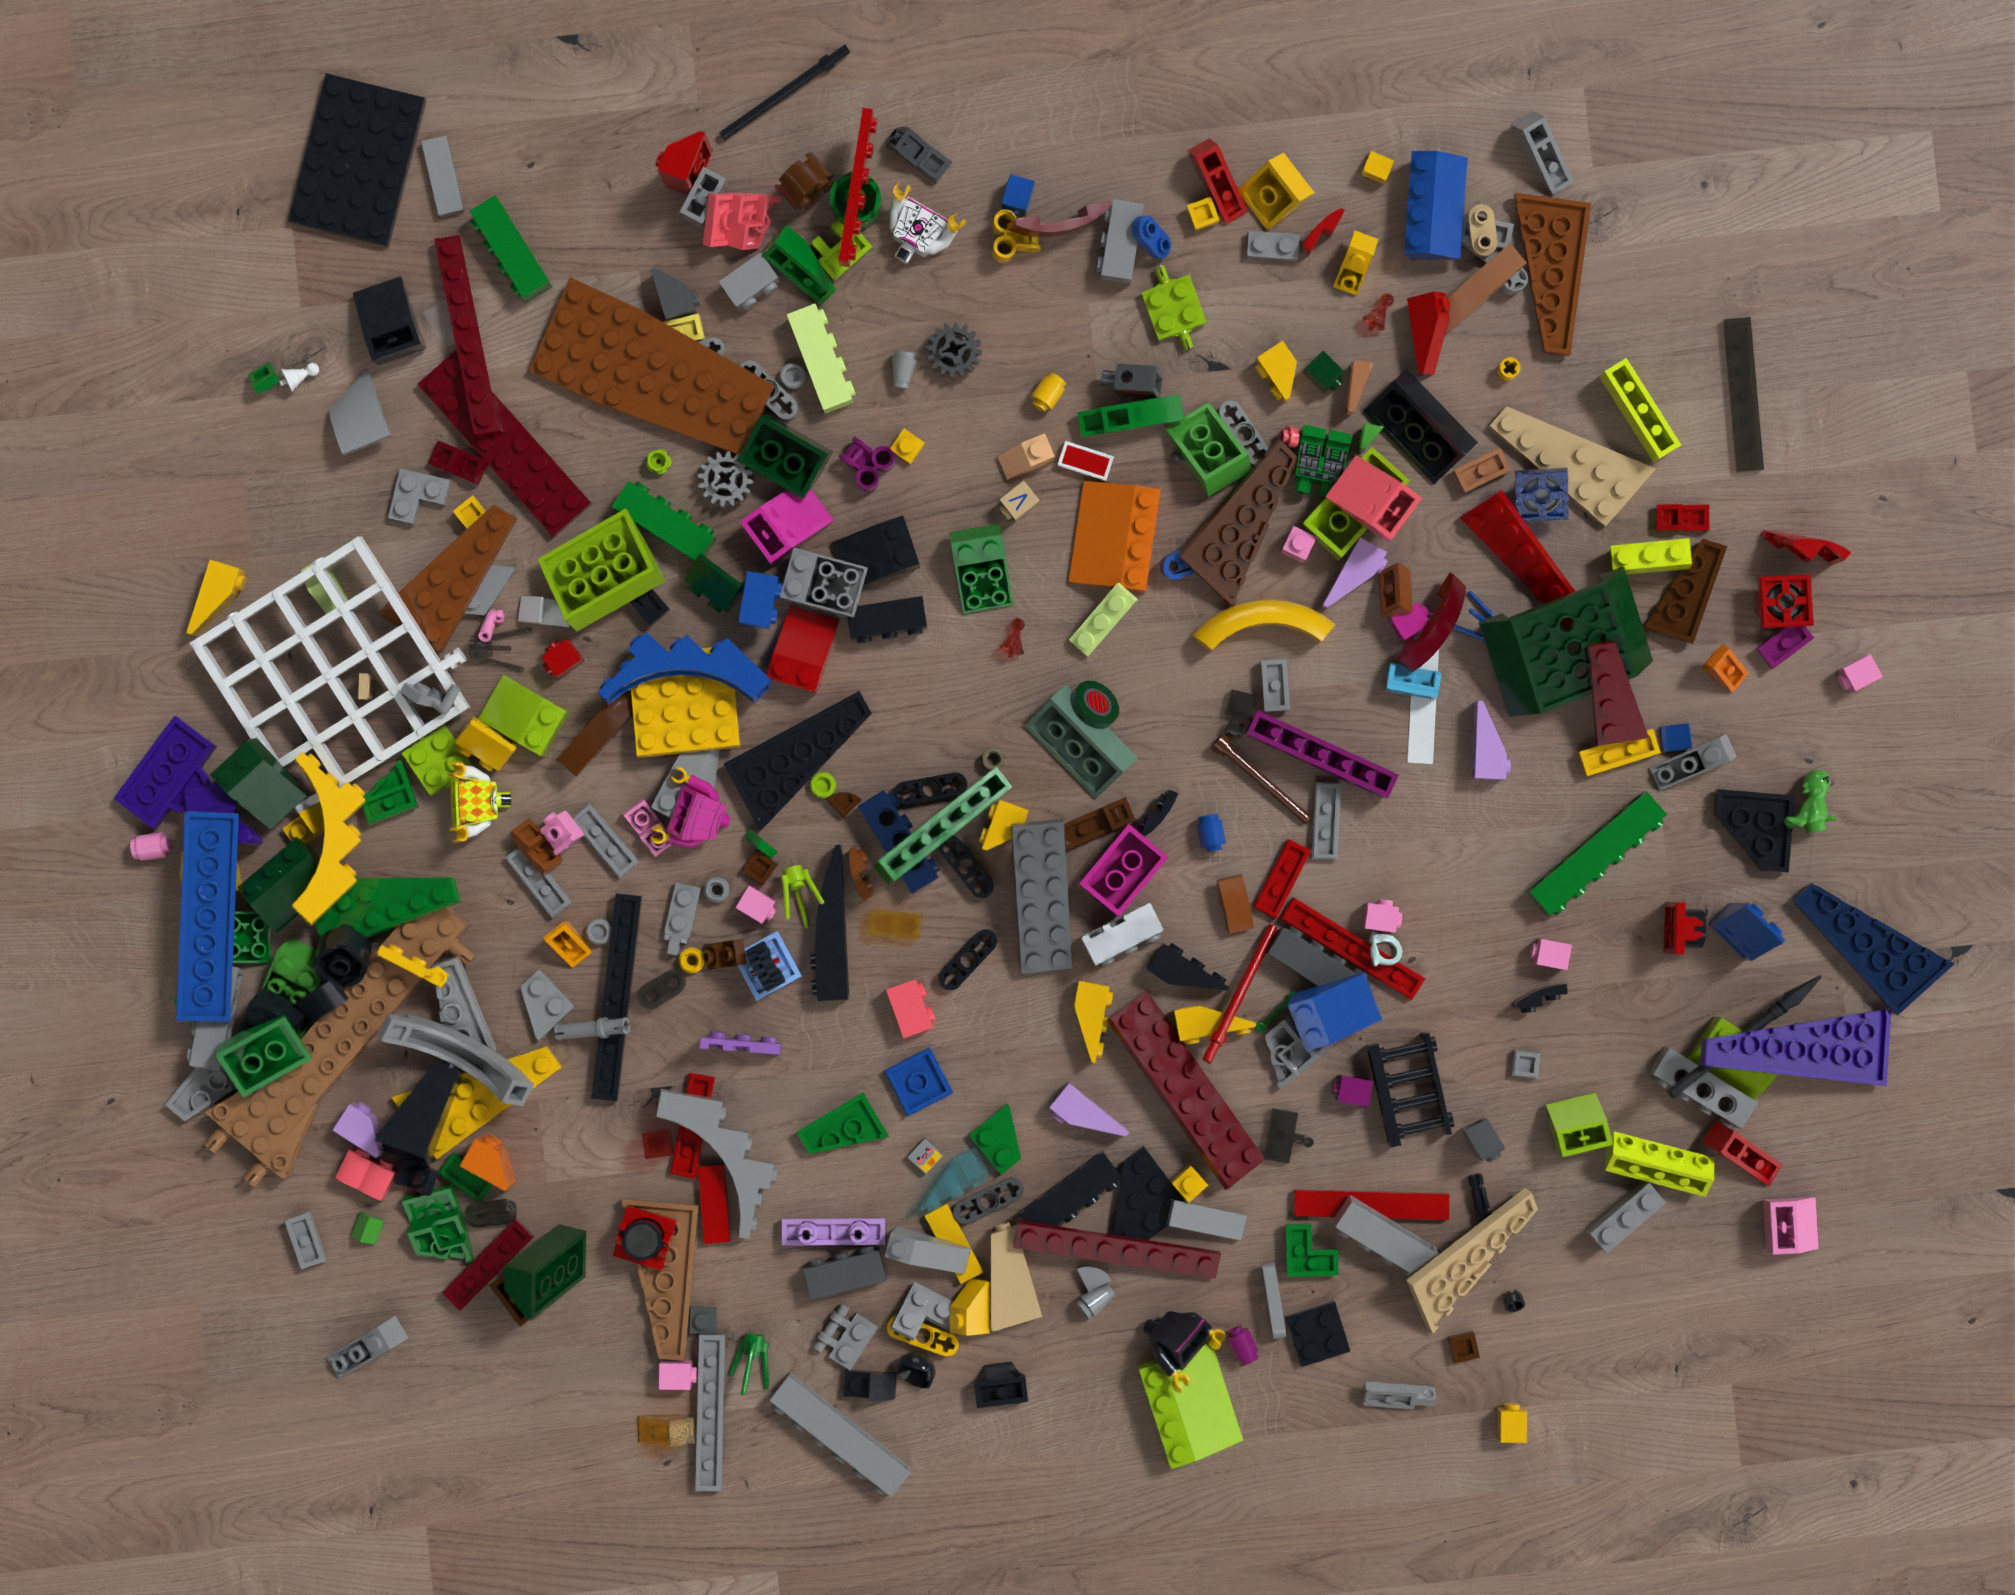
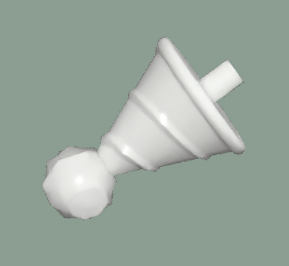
(294, 377)

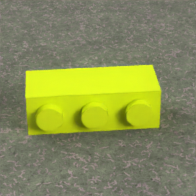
(1652, 556)

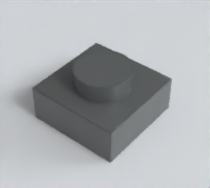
(703, 1320)

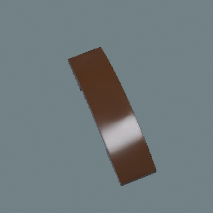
(1097, 823)

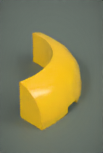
(1262, 614)

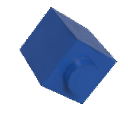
(1018, 195)

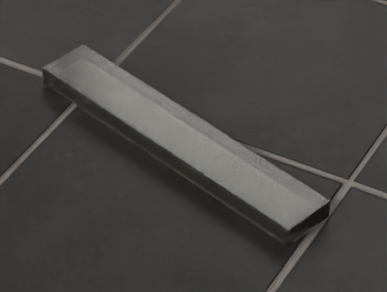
(1743, 394)

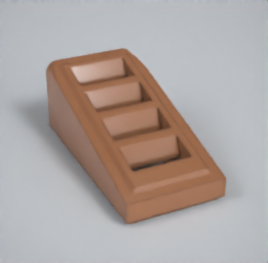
(1357, 378)

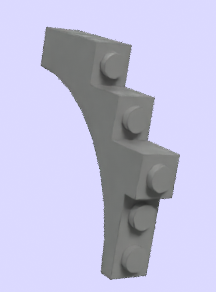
(749, 1174)

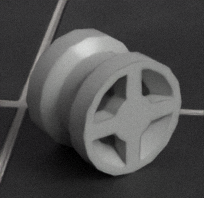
(1521, 278)

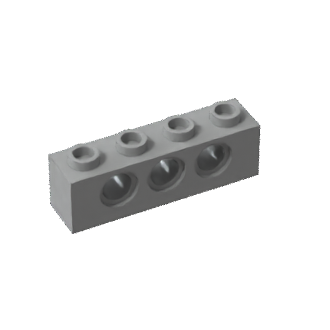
(1739, 1106)

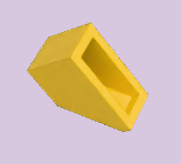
(971, 1309)

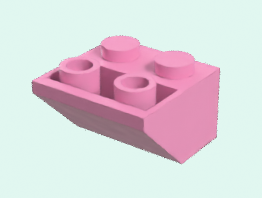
(1790, 1225)

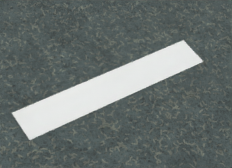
(1422, 720)

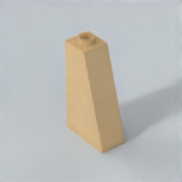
(1011, 1282)

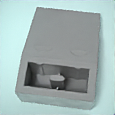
(823, 583)

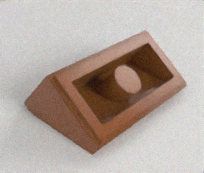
(1395, 591)

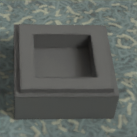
(934, 165)

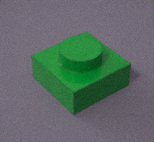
(264, 377)

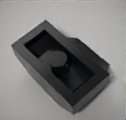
(1000, 1385)

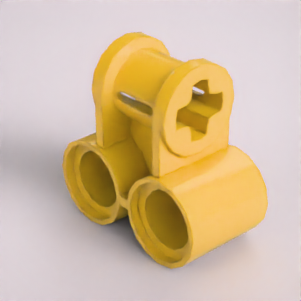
(1015, 241)

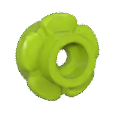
(665, 463)

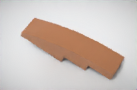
(1483, 285)

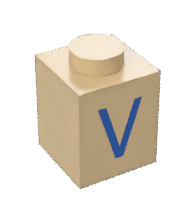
(1018, 502)

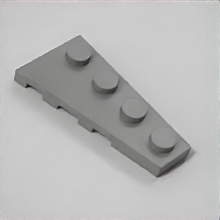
(459, 1004)

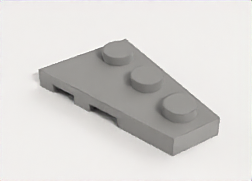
(199, 1092)

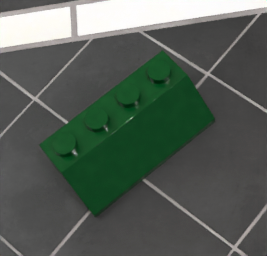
(546, 1270)

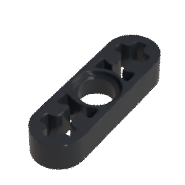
(948, 779)
(972, 886)
(959, 978)

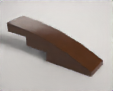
(597, 734)

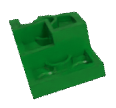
(438, 1225)

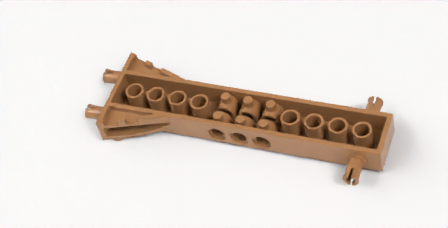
(280, 1114)

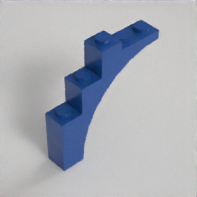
(686, 658)

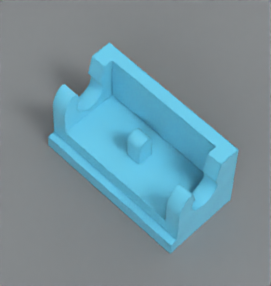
(1419, 683)

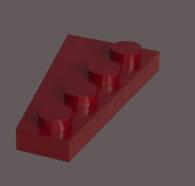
(1613, 701)

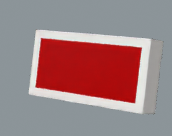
(1085, 461)

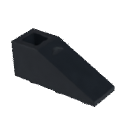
(1178, 970)

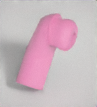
(492, 617)

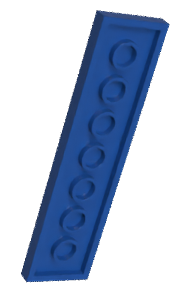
(207, 916)

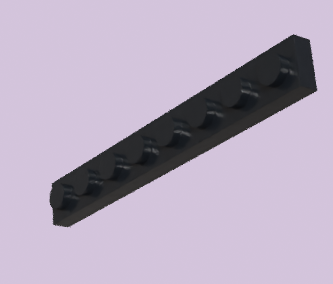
(617, 994)

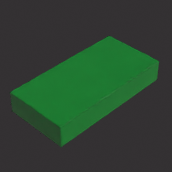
(463, 1179)

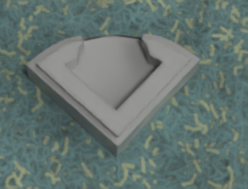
(1093, 1277)

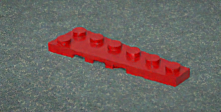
(1517, 547)

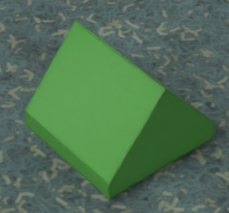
(367, 1228)

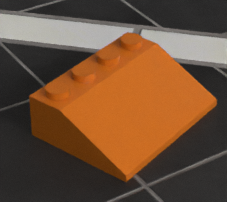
(1114, 535)

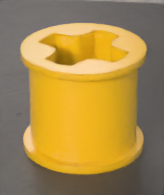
(1508, 361)

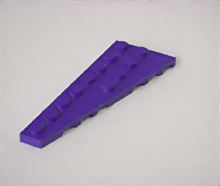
(1832, 1049)

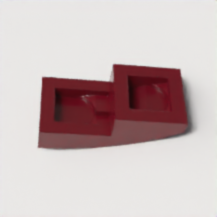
(458, 462)

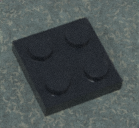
(1317, 1333)

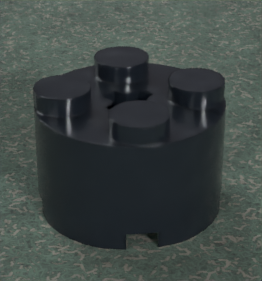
(343, 956)

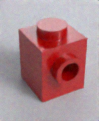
(561, 658)

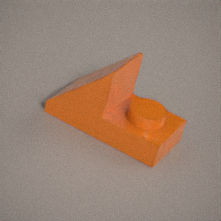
(1725, 668)

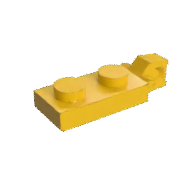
(415, 965)

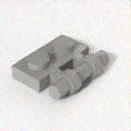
(852, 1341)

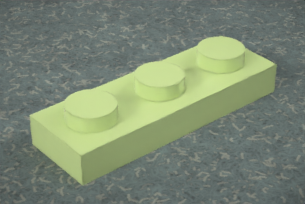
(1103, 619)

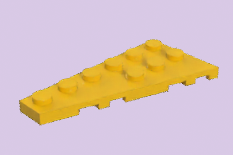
(477, 1104)

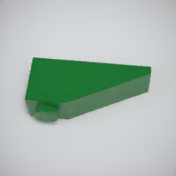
(798, 263)

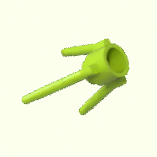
(794, 878)

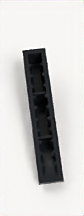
(830, 936)

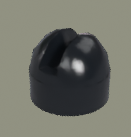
(1513, 1301)

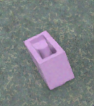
(360, 1128)

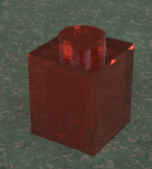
(657, 1143)

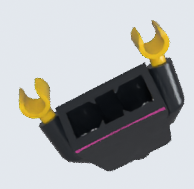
(1178, 1340)

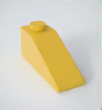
(217, 591)

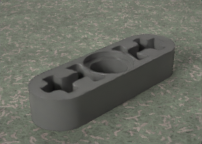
(968, 1203)

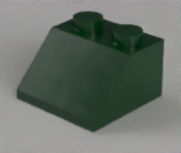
(714, 584)

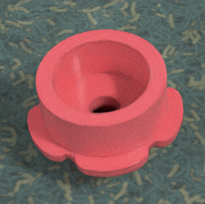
(1290, 436)

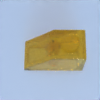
(666, 1430)

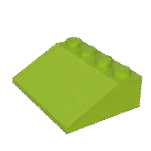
(600, 570)
(1199, 1417)

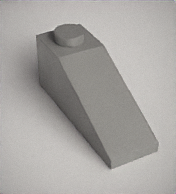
(1542, 151)
(926, 1251)

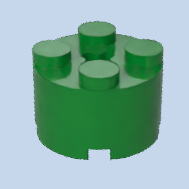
(839, 198)

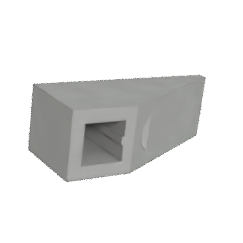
(1693, 762)
(367, 1347)

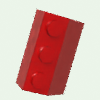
(683, 162)

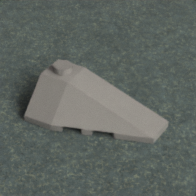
(700, 764)

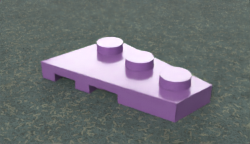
(741, 1041)

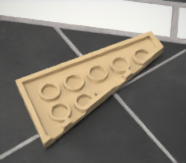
(1467, 1259)

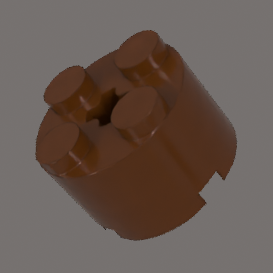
(805, 182)

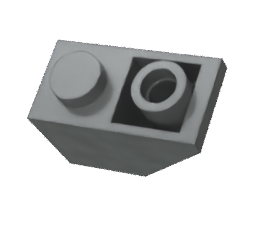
(1483, 1140)

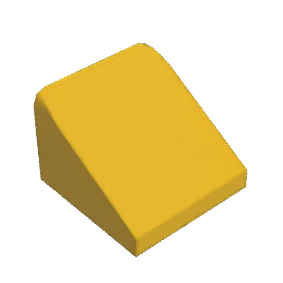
(1377, 167)

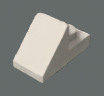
(541, 611)

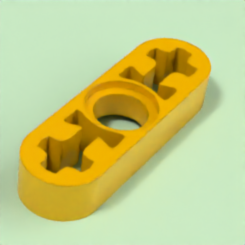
(926, 1345)

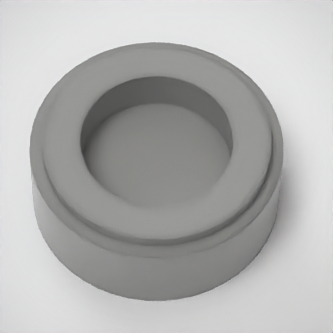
(793, 376)
(599, 931)

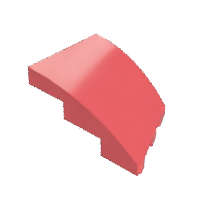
(738, 219)

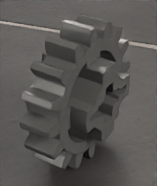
(942, 353)

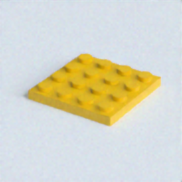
(684, 715)

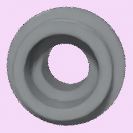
(709, 886)

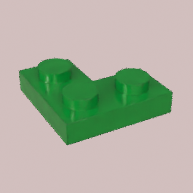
(1302, 1259)

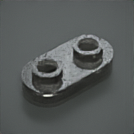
(662, 988)
(490, 1213)

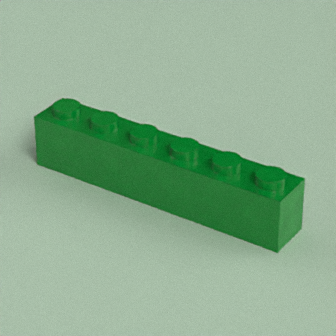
(942, 826)
(1597, 853)

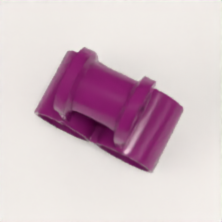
(865, 462)

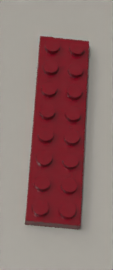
(511, 453)
(1185, 1090)

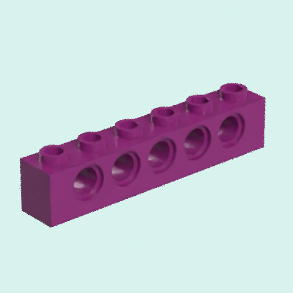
(1321, 754)

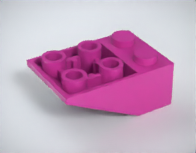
(786, 524)

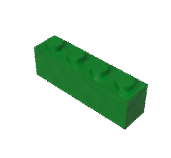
(510, 249)
(663, 522)

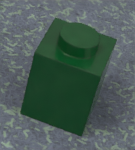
(1324, 372)

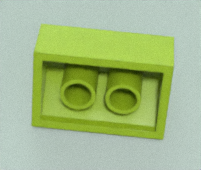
(1747, 1082)

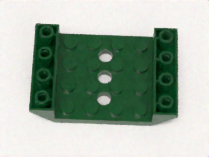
(1532, 650)

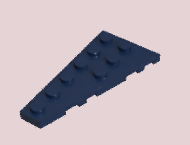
(1880, 955)

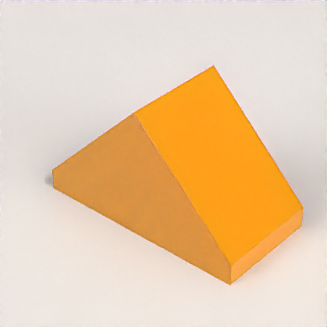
(568, 943)

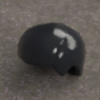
(916, 1369)

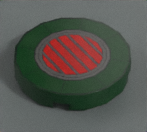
(1095, 704)

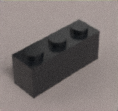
(888, 619)

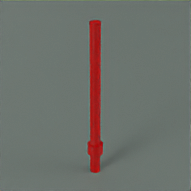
(1219, 1036)

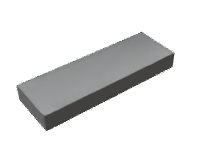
(442, 176)
(1326, 820)
(605, 841)
(544, 887)
(1206, 1220)

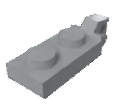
(681, 916)
(1397, 1395)

